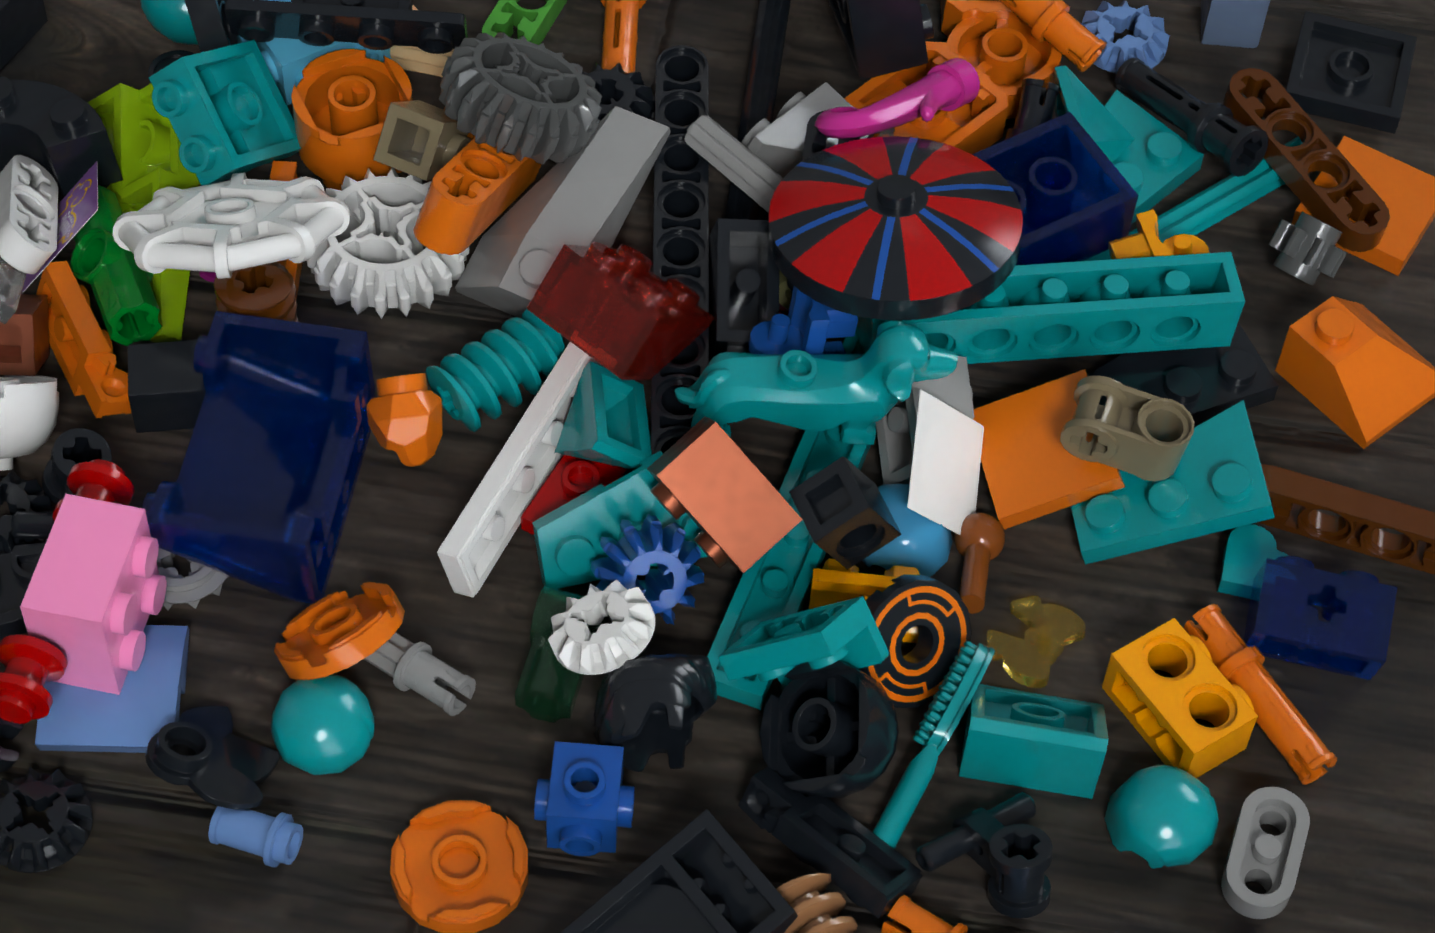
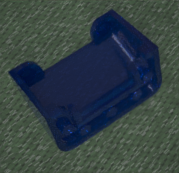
(270, 453)

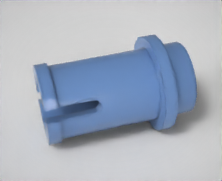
(257, 833)

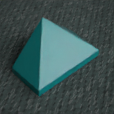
(1090, 113)
(607, 420)

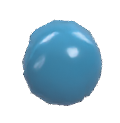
(922, 540)

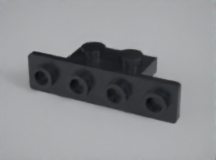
(366, 22)

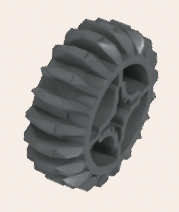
(520, 97)

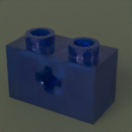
(1288, 625)

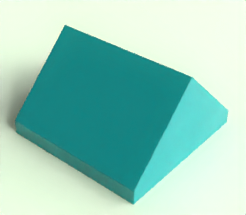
(1034, 741)

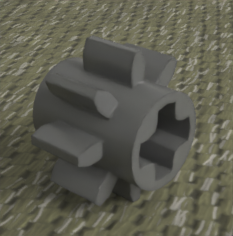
(1307, 248)

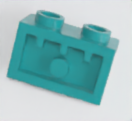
(813, 636)

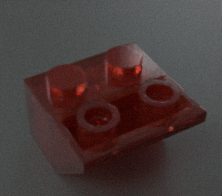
(618, 309)

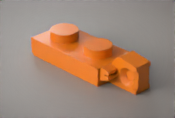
(80, 343)

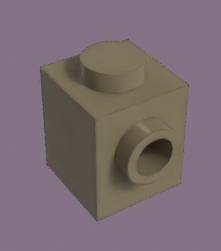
(418, 139)

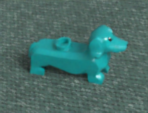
(819, 389)

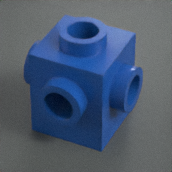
(584, 798)

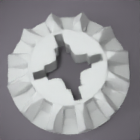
(612, 643)

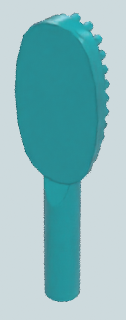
(933, 735)

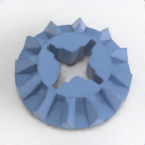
(1148, 39)

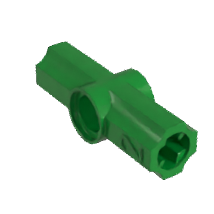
(116, 280)

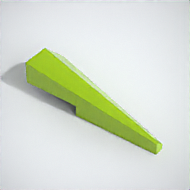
(147, 161)

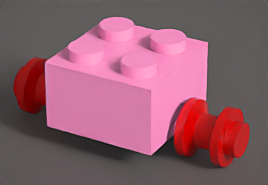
(85, 596)

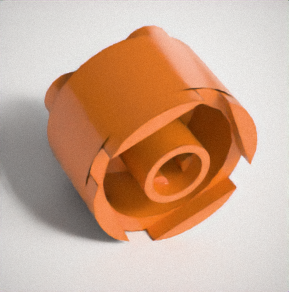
(343, 112)

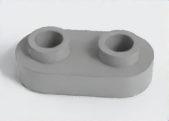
(1265, 857)

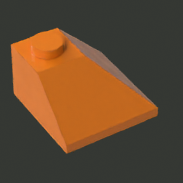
(1355, 369)

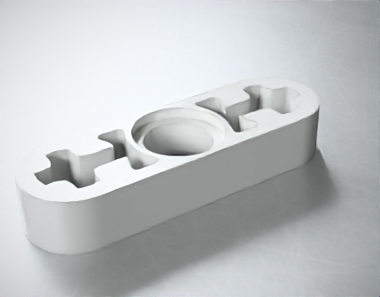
(27, 214)

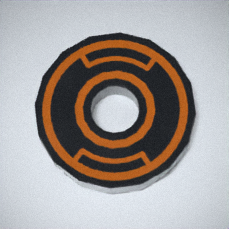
(942, 630)

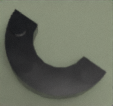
(54, 131)

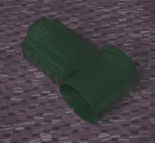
(546, 686)

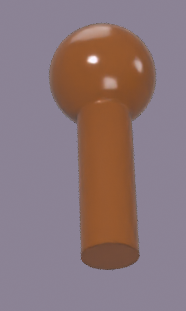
(979, 542)

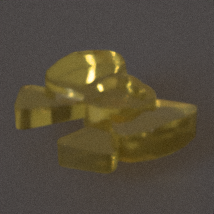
(1050, 630)

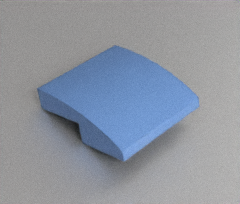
(124, 722)

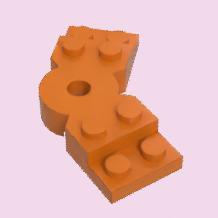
(1002, 55)

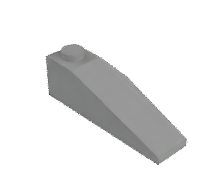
(569, 205)

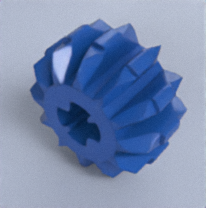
(652, 545)

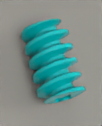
(496, 369)

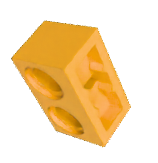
(1166, 707)

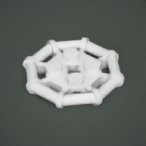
(231, 225)

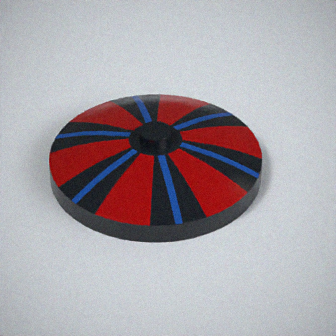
(895, 228)

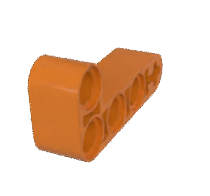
(471, 196)

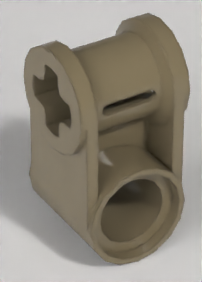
(1127, 429)

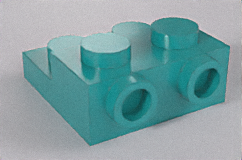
(225, 111)

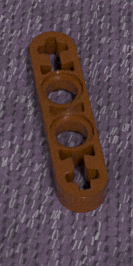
(1314, 154)
(1296, 506)

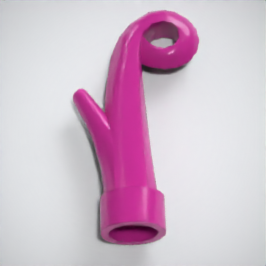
(944, 88)

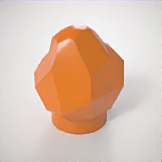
(407, 418)

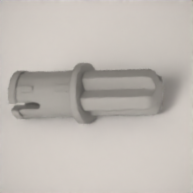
(419, 670)

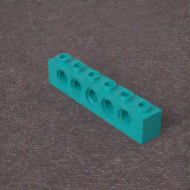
(1092, 310)

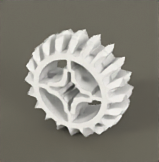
(382, 258)

